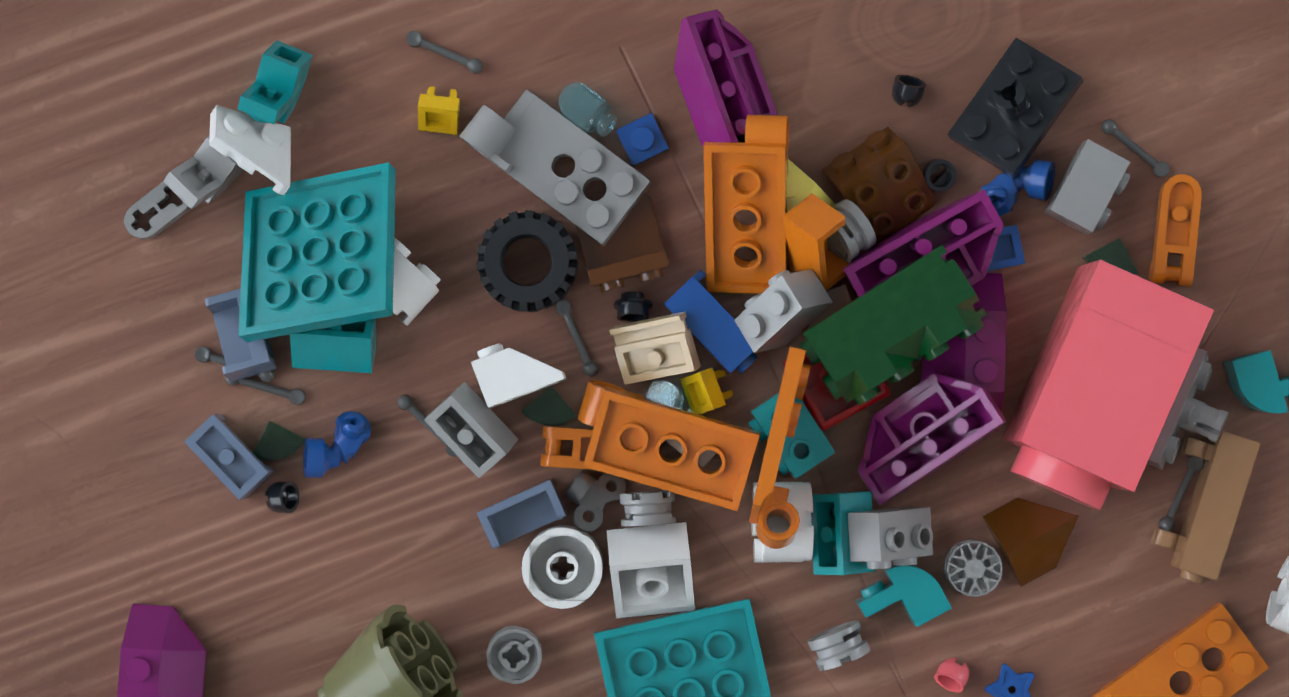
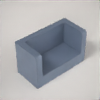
(241, 357)
(228, 457)
(522, 513)

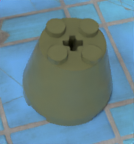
(394, 660)

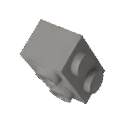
(1088, 187)
(782, 310)
(471, 430)
(890, 535)

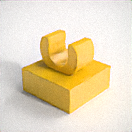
(439, 112)
(704, 391)

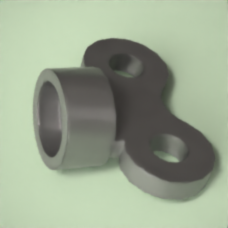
(592, 497)

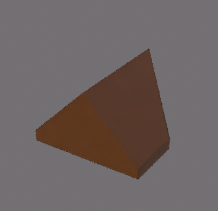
(1030, 536)

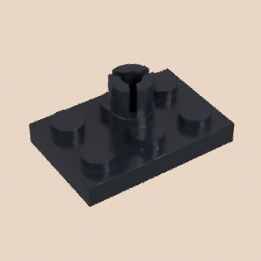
(1015, 108)

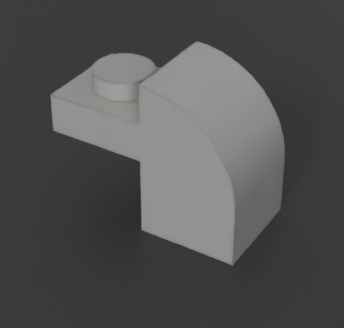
(202, 176)

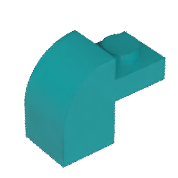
(277, 84)
(1257, 383)
(914, 588)

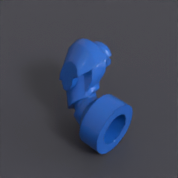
(1035, 179)
(349, 434)

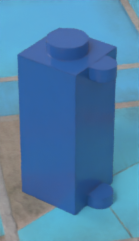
(712, 325)

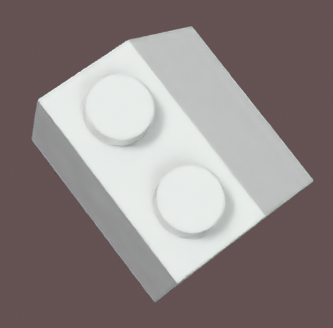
(511, 374)
(650, 570)

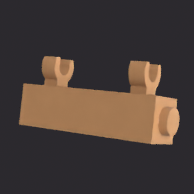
(1212, 506)

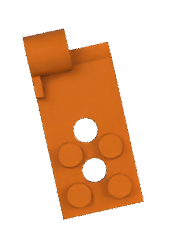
(750, 179)
(630, 437)
(772, 499)
(1184, 653)

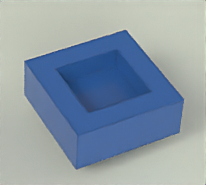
(642, 139)
(1007, 250)

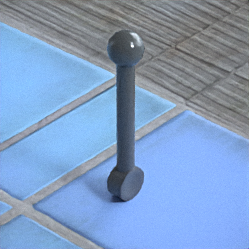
(415, 39)
(1159, 169)
(564, 307)
(204, 355)
(295, 396)
(406, 403)
(1194, 464)

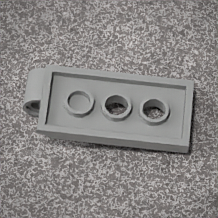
(531, 143)

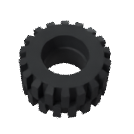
(502, 236)

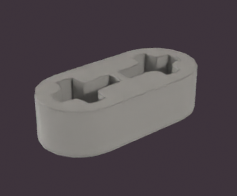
(149, 203)

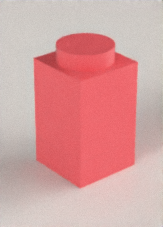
(1104, 383)

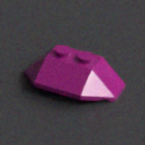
(719, 78)
(963, 227)
(983, 354)
(925, 433)
(160, 655)

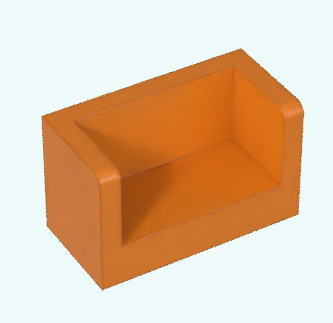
(806, 239)

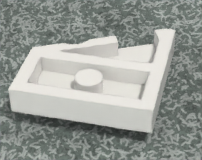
(253, 145)

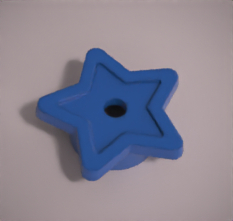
(1009, 678)

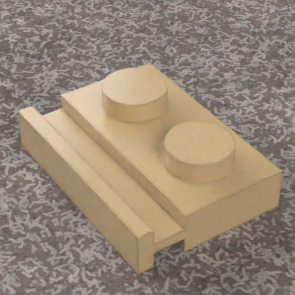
(655, 348)

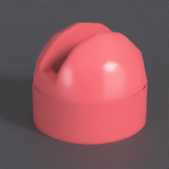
(952, 675)

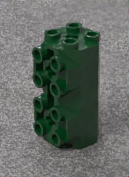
(893, 326)

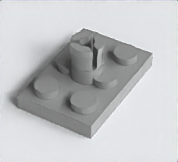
(1189, 413)

